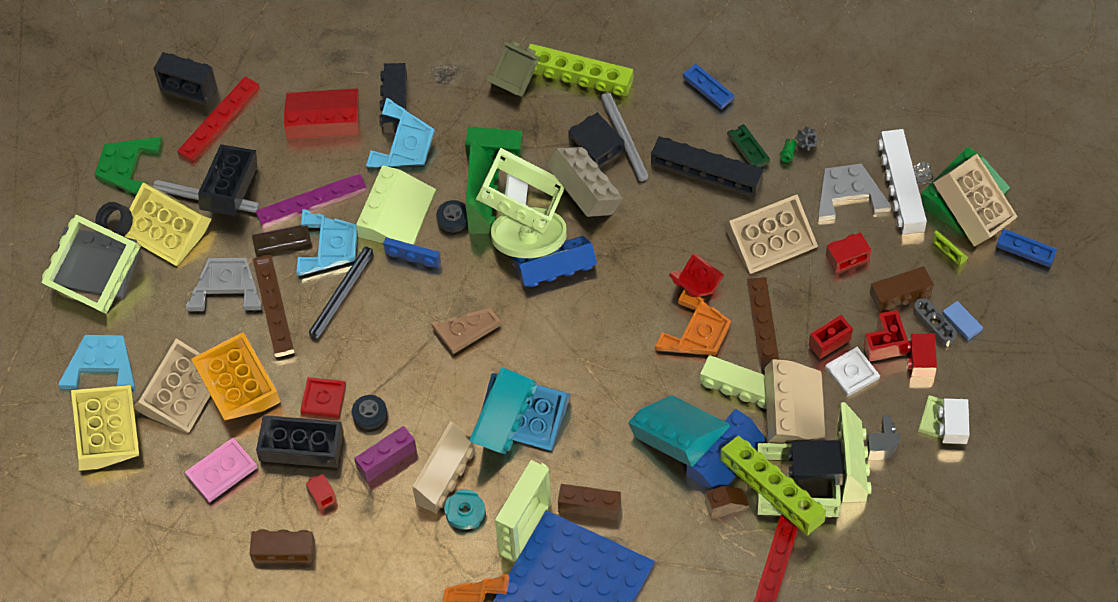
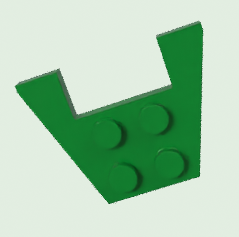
(120, 159)

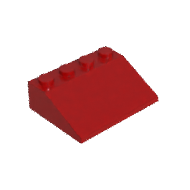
(321, 113)

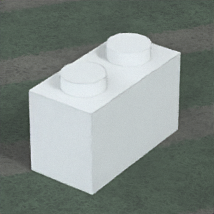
(954, 421)

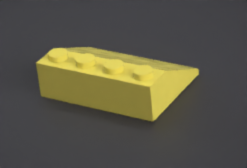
(165, 224)
(104, 426)

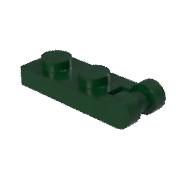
(748, 146)

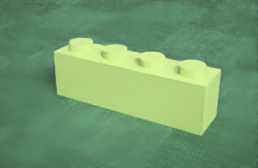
(734, 381)

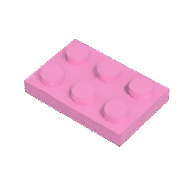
(221, 469)

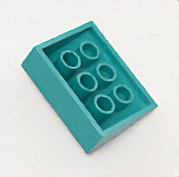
(503, 411)
(677, 429)

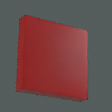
(323, 397)

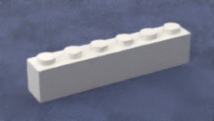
(902, 181)

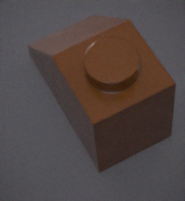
(725, 501)

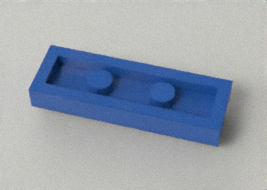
(708, 86)
(1026, 248)
(412, 252)

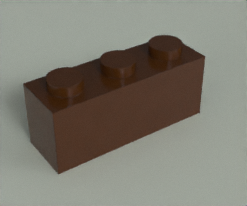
(901, 289)
(589, 501)
(282, 546)

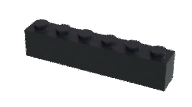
(707, 166)

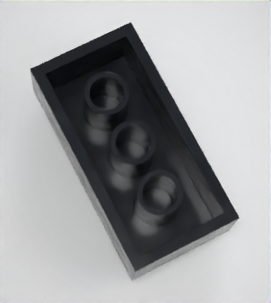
(227, 180)
(300, 441)

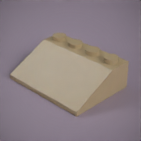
(975, 200)
(771, 234)
(174, 390)
(794, 402)

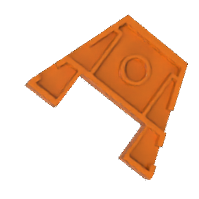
(703, 332)
(476, 592)

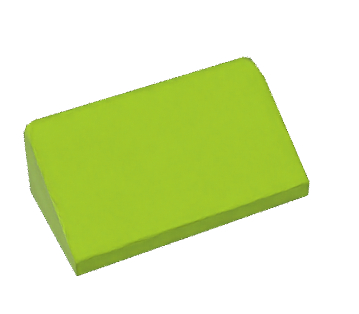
(949, 248)

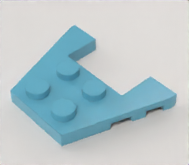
(410, 142)
(336, 243)
(99, 354)

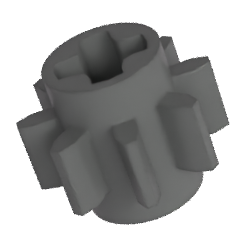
(806, 138)

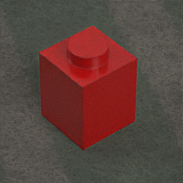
(320, 491)

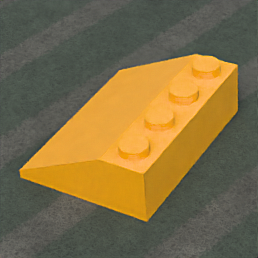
(236, 378)

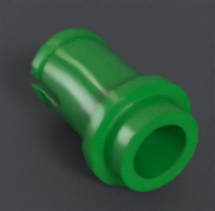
(786, 154)

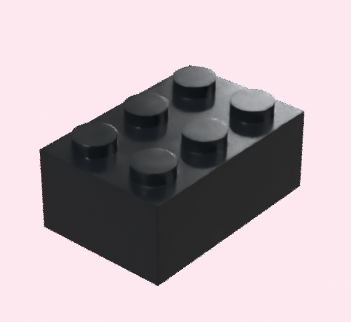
(185, 78)

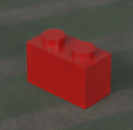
(848, 252)
(830, 336)
(922, 355)

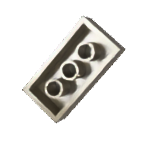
(584, 181)

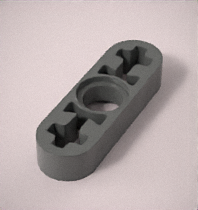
(935, 329)

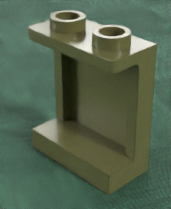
(514, 68)

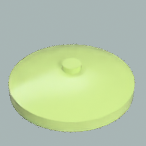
(525, 242)

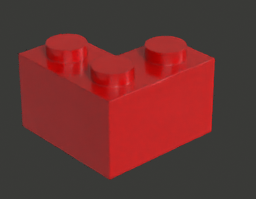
(888, 340)

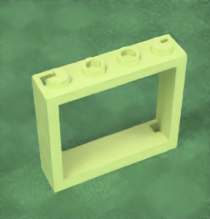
(530, 174)
(117, 276)
(780, 452)
(523, 510)

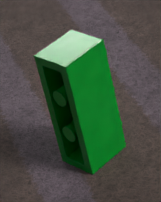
(493, 139)

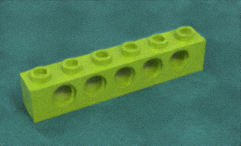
(583, 71)
(747, 462)

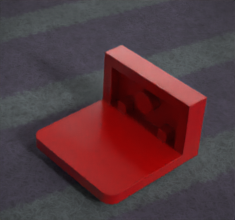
(697, 277)

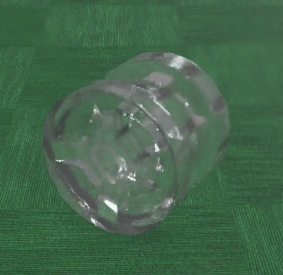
(923, 173)

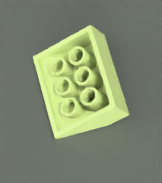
(395, 207)
(855, 470)

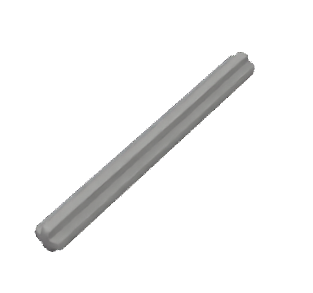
(621, 129)
(192, 193)

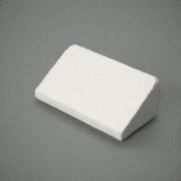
(516, 189)

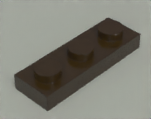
(281, 239)

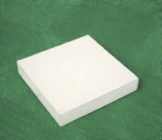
(852, 371)

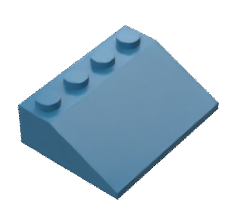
(543, 417)

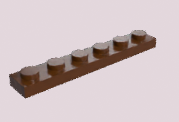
(273, 306)
(762, 321)

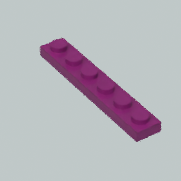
(311, 200)

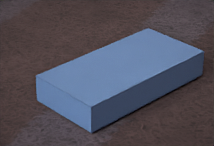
(962, 320)

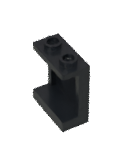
(597, 139)
(816, 460)

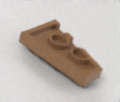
(465, 330)

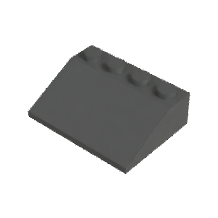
(92, 263)

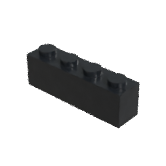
(394, 88)

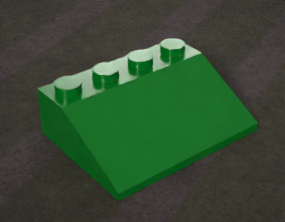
(936, 205)
(479, 215)

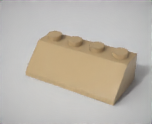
(443, 468)

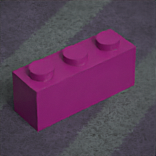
(385, 453)

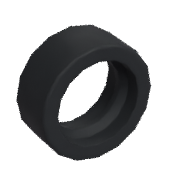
(125, 220)

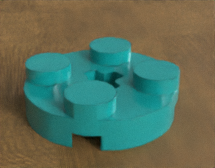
(458, 501)

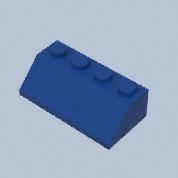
(571, 256)
(709, 469)

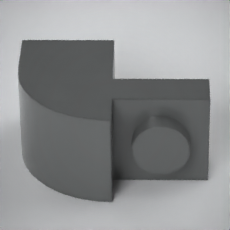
(883, 444)

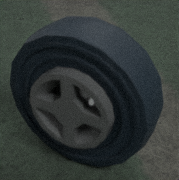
(452, 209)
(369, 404)

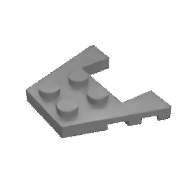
(849, 183)
(222, 277)

